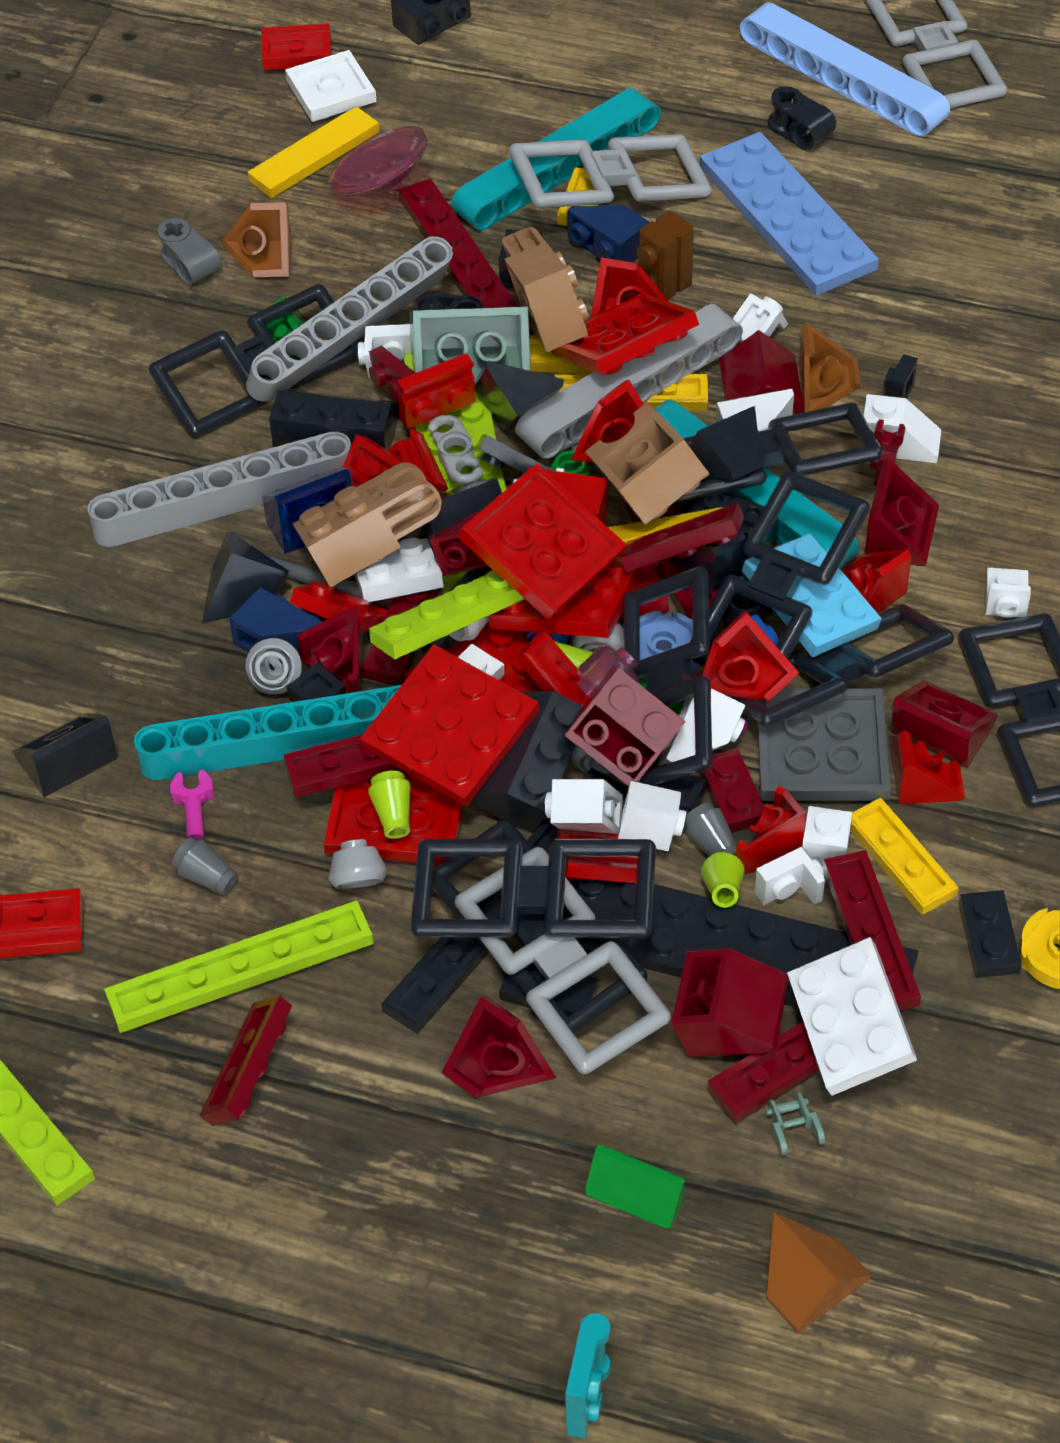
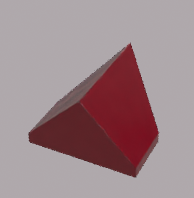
(336, 647)
(495, 1053)

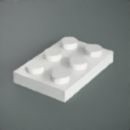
(851, 1016)

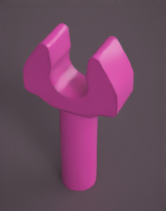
(193, 801)

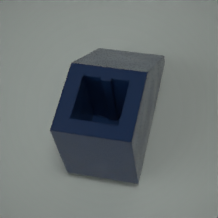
(606, 230)
(269, 617)

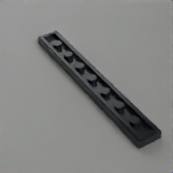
(455, 958)

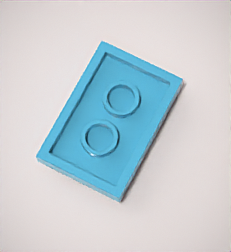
(837, 608)

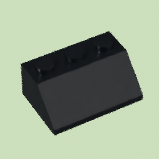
(309, 414)
(525, 774)

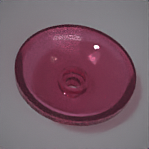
(379, 163)

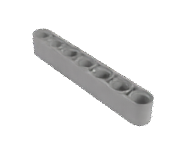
(342, 331)
(563, 417)
(211, 490)

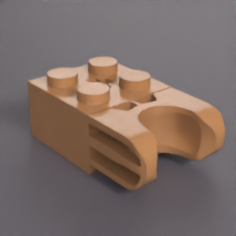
(546, 288)
(649, 464)
(367, 521)

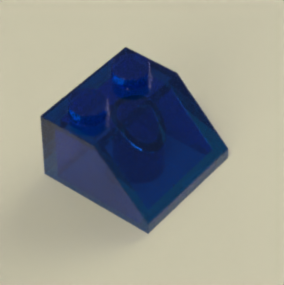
(287, 504)

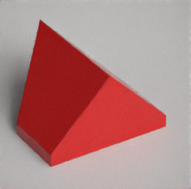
(620, 282)
(610, 419)
(880, 576)
(747, 662)
(922, 775)
(777, 831)

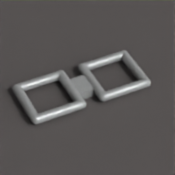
(938, 43)
(609, 169)
(563, 965)

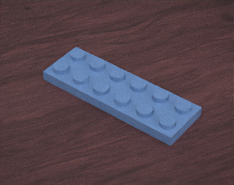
(788, 213)

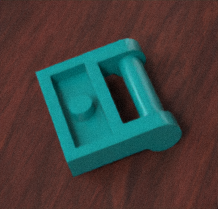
(587, 1373)

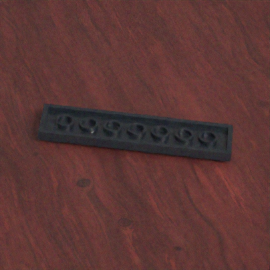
(696, 923)

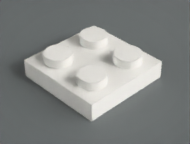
(330, 85)
(401, 572)

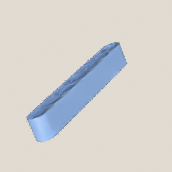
(845, 69)

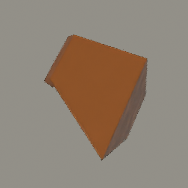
(262, 240)
(824, 370)
(808, 1272)

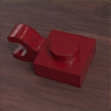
(889, 443)

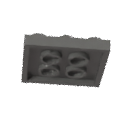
(827, 750)

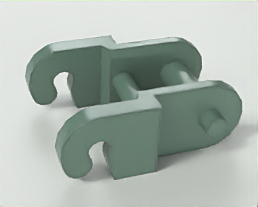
(809, 1120)

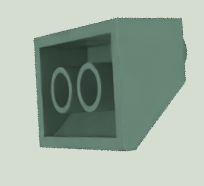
(482, 333)

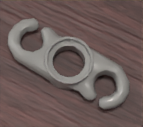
(455, 462)

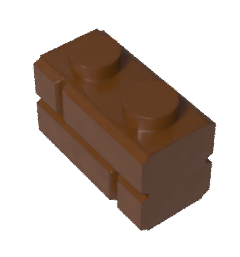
(667, 253)

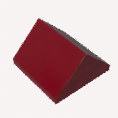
(759, 368)
(901, 515)
(942, 721)

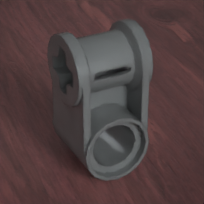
(187, 251)

